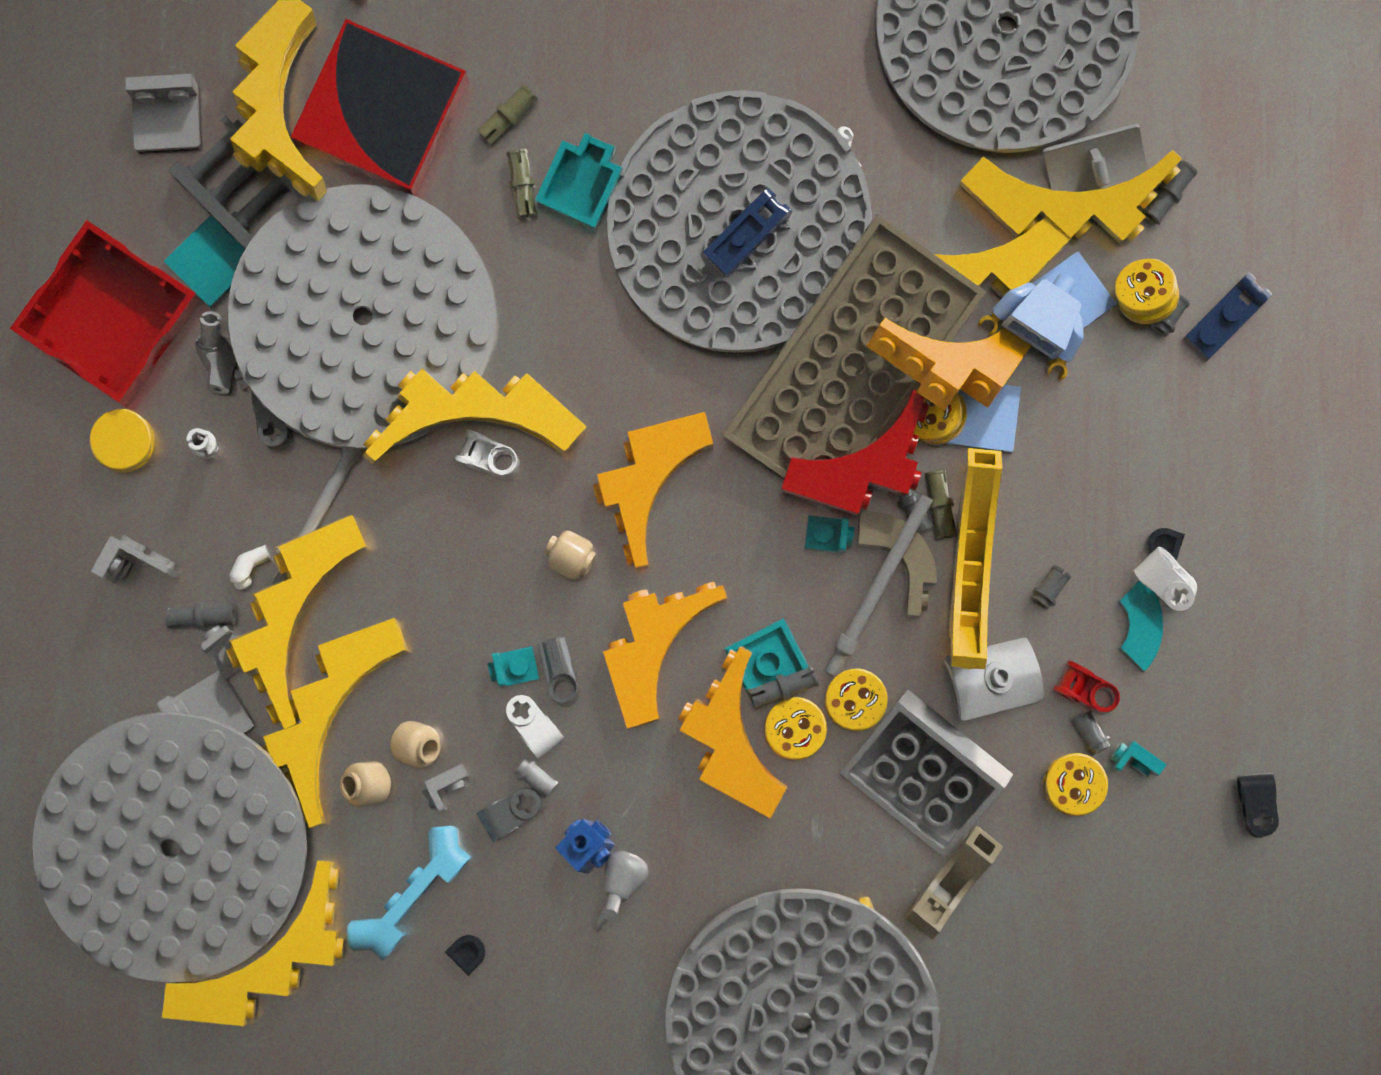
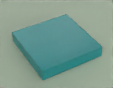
(207, 261)
(773, 654)

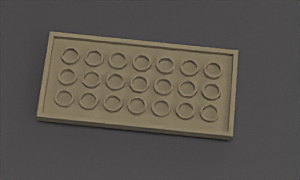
(825, 386)

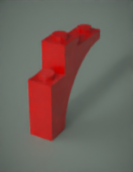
(883, 464)

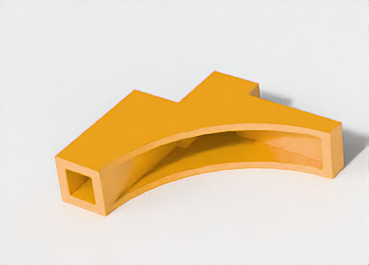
(946, 367)
(657, 455)
(637, 664)
(719, 725)

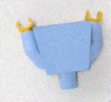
(1043, 318)

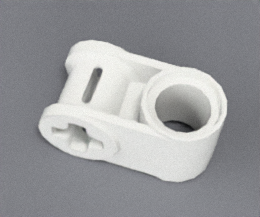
(482, 453)
(1163, 576)
(536, 730)

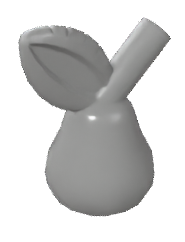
(622, 878)

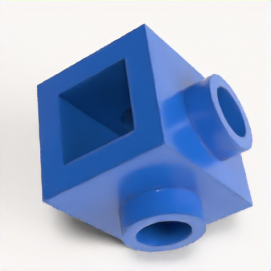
(586, 845)

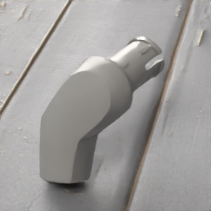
(215, 353)

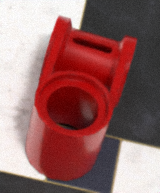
(1085, 688)

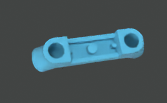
(382, 934)

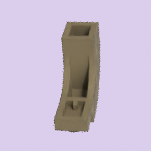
(880, 532)
(953, 882)

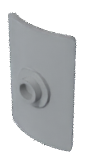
(1096, 160)
(1007, 683)

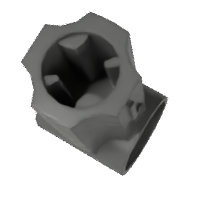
(558, 668)

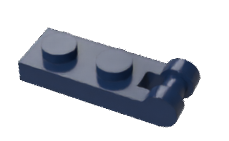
(746, 233)
(1226, 317)

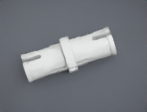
(205, 442)

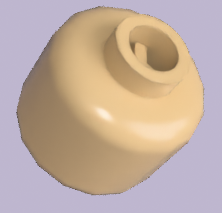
(570, 555)
(415, 744)
(365, 784)

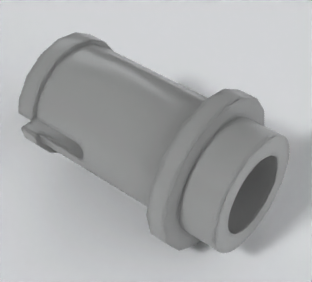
(535, 777)

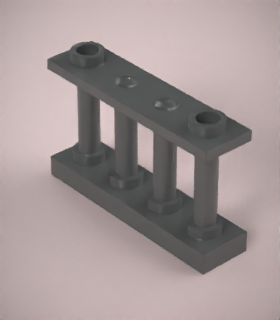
(214, 200)

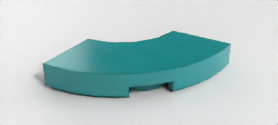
(1144, 625)

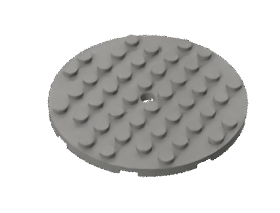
(1007, 86)
(700, 171)
(346, 253)
(180, 782)
(809, 959)

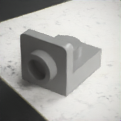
(215, 645)
(449, 781)

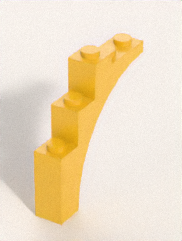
(267, 57)
(1113, 208)
(1014, 262)
(428, 403)
(973, 558)
(265, 647)
(316, 704)
(307, 941)

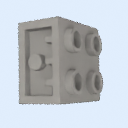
(164, 112)
(114, 558)
(211, 699)

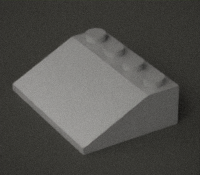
(926, 774)

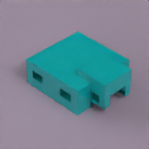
(581, 180)

